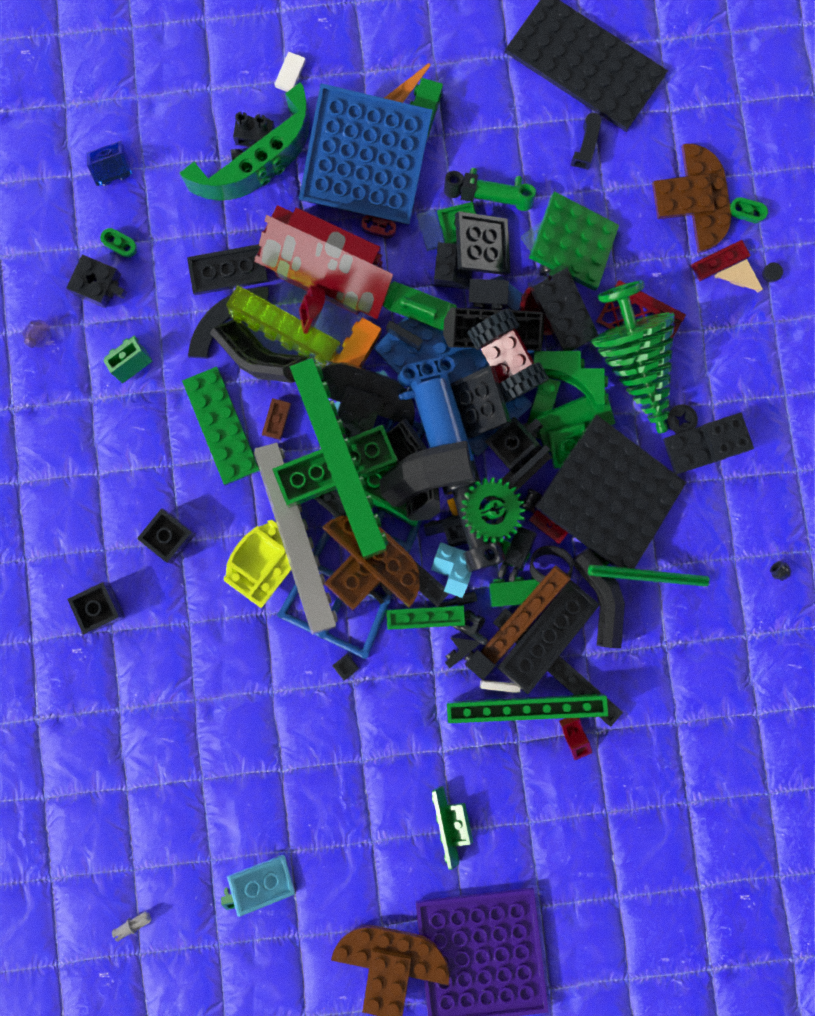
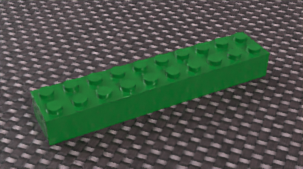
(338, 458)

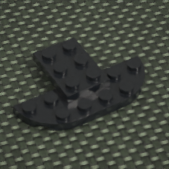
(364, 396)

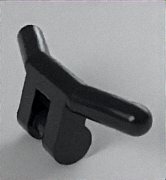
(473, 632)

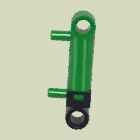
(471, 187)

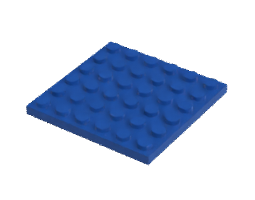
(365, 154)

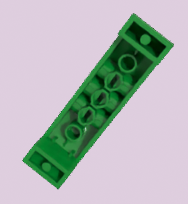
(260, 161)

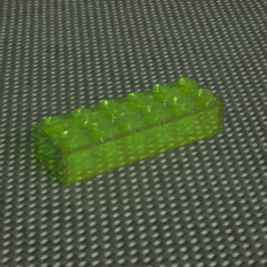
(281, 327)

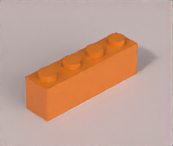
(360, 344)

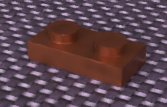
(276, 419)

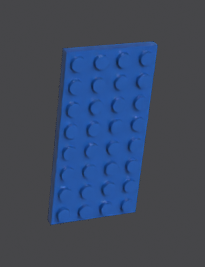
(467, 361)

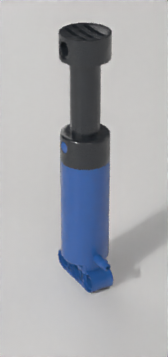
(443, 427)

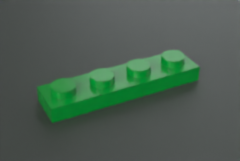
(425, 617)

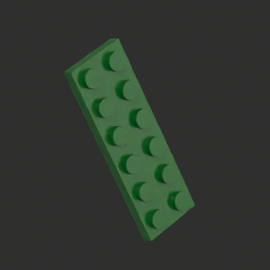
(221, 426)

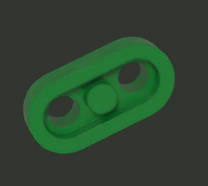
(747, 209)
(120, 242)

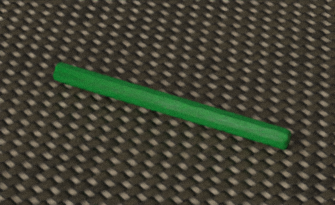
(648, 575)

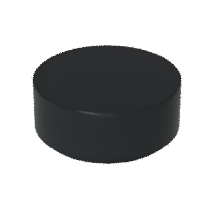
(772, 272)

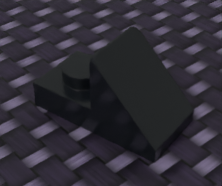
(464, 645)

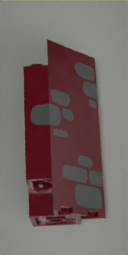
(325, 256)

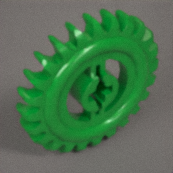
(510, 505)

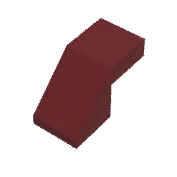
(575, 737)

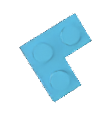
(451, 563)

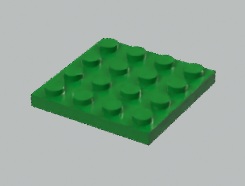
(575, 239)

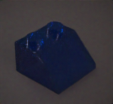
(108, 164)

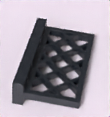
(525, 472)

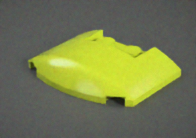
(258, 564)

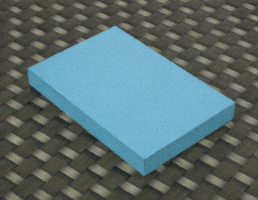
(260, 885)

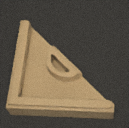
(741, 275)

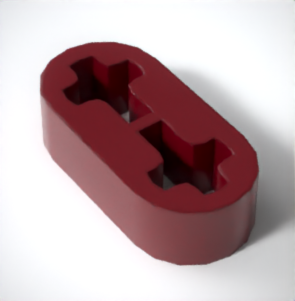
(377, 230)

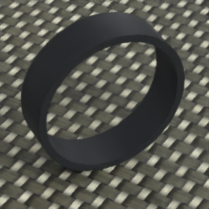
(549, 550)

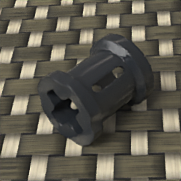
(531, 500)

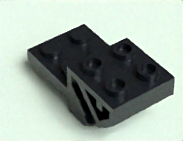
(708, 443)

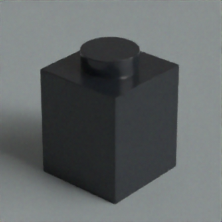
(478, 664)

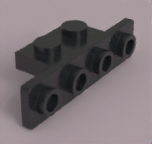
(452, 527)

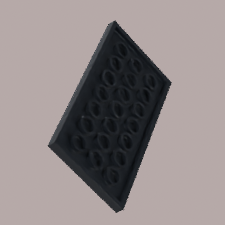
(586, 62)

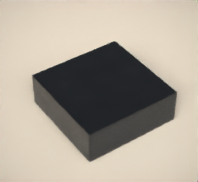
(345, 667)

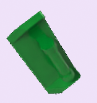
(417, 305)

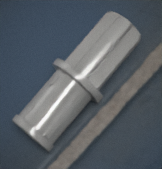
(131, 926)

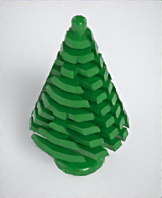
(640, 353)

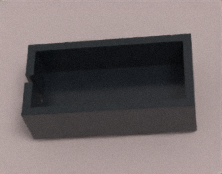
(563, 309)

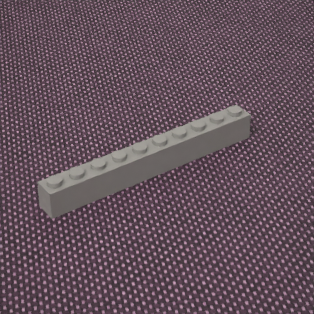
(296, 545)

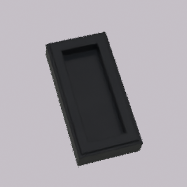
(404, 335)

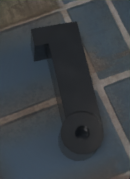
(591, 127)

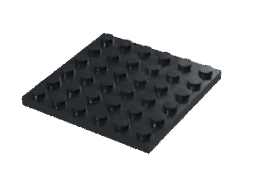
(610, 495)

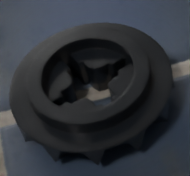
(690, 417)

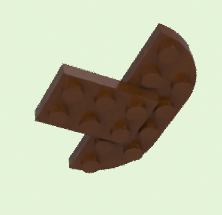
(698, 194)
(360, 576)
(391, 961)

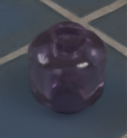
(36, 333)

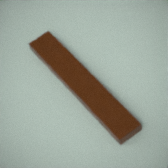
(525, 614)

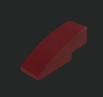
(311, 308)

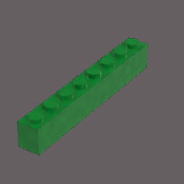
(527, 708)

